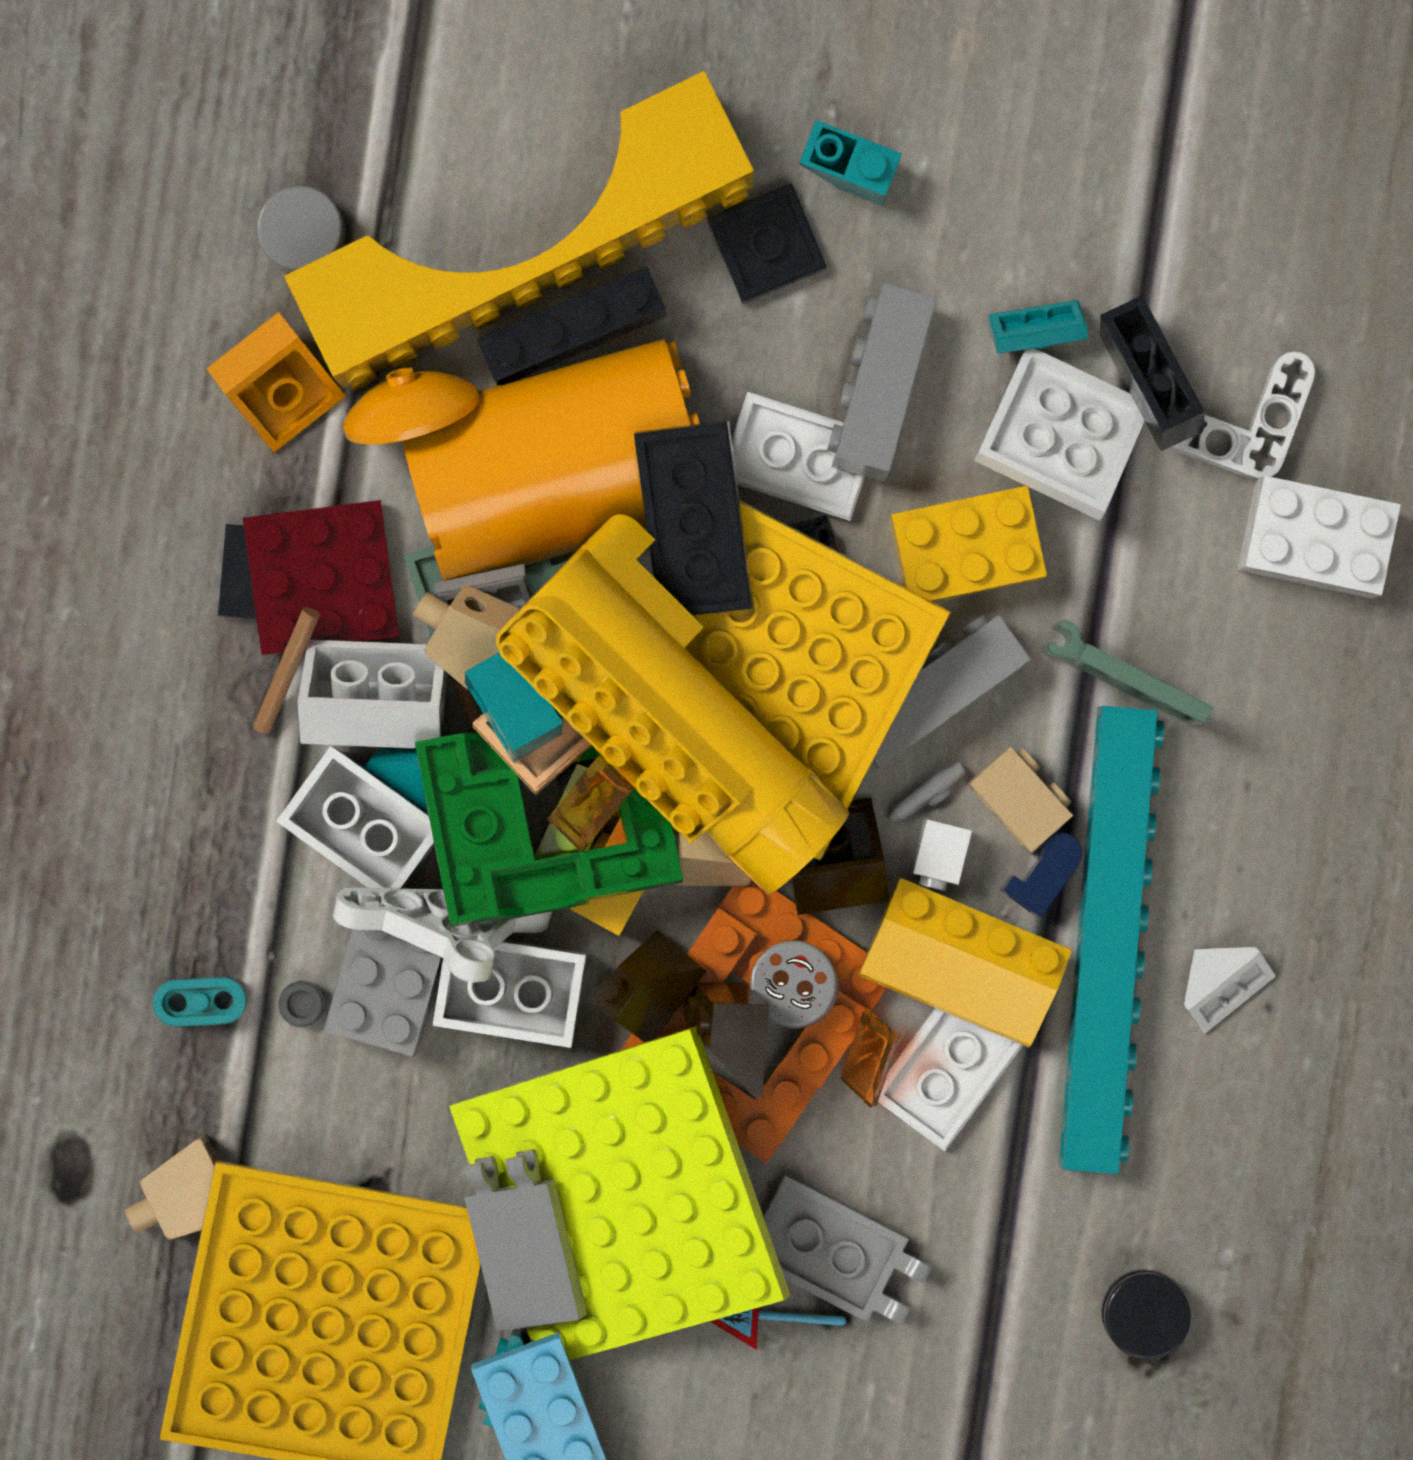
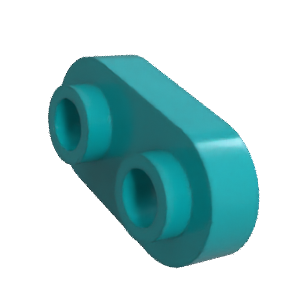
(201, 1001)

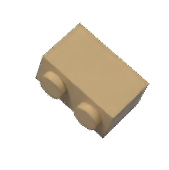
(1021, 798)

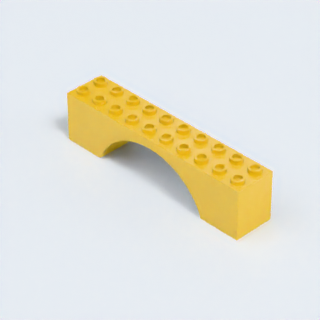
(669, 169)

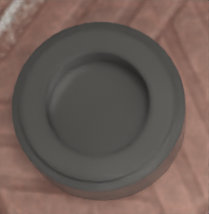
(302, 1003)

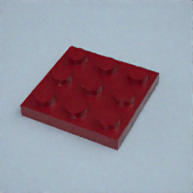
(325, 562)

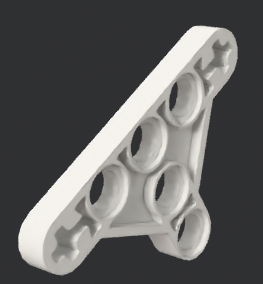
(423, 921)

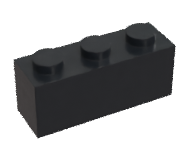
(1151, 373)

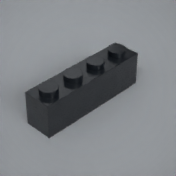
(572, 327)

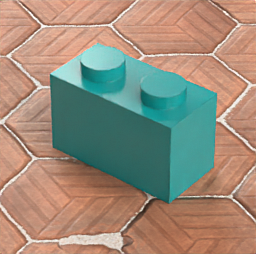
(512, 707)

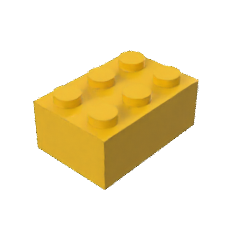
(968, 545)

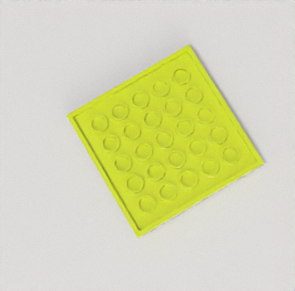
(645, 1189)

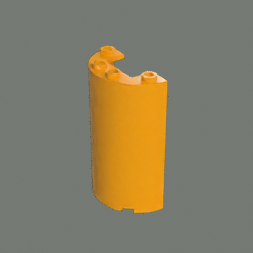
(544, 459)

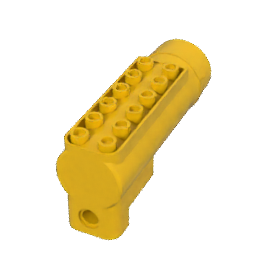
(616, 666)

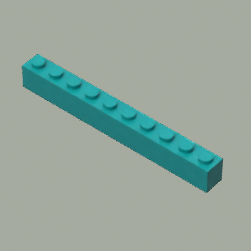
(1109, 940)

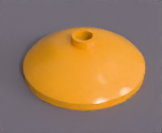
(409, 406)

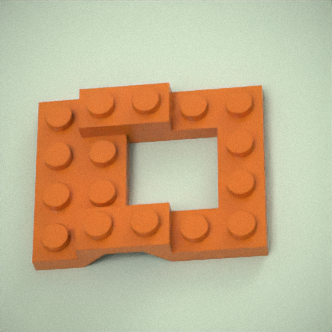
(732, 942)

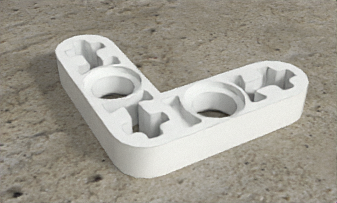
(1245, 441)

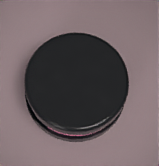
(1146, 1314)

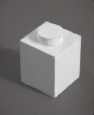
(940, 854)

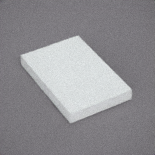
(786, 457)
(945, 1075)

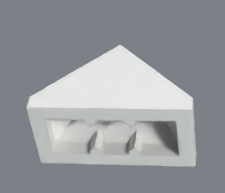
(1223, 981)

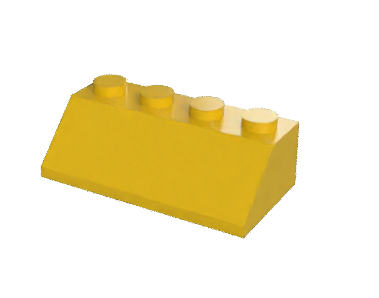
(965, 962)

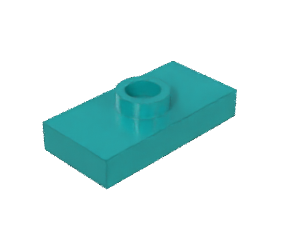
(1038, 326)

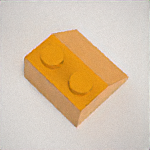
(275, 382)

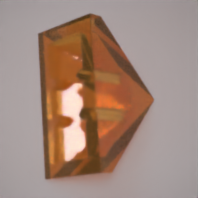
(590, 803)
(870, 1058)

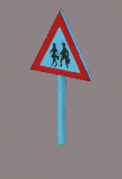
(745, 1324)

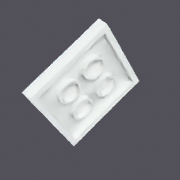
(1062, 433)

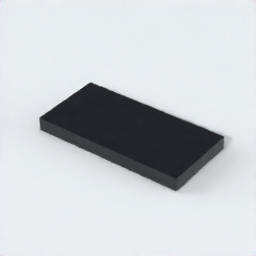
(695, 516)

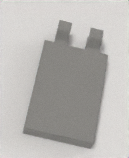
(522, 1244)
(839, 1251)

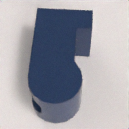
(1055, 864)

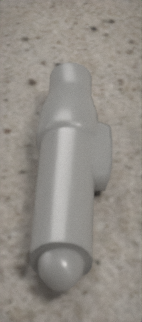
(929, 793)

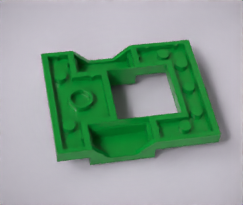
(488, 849)

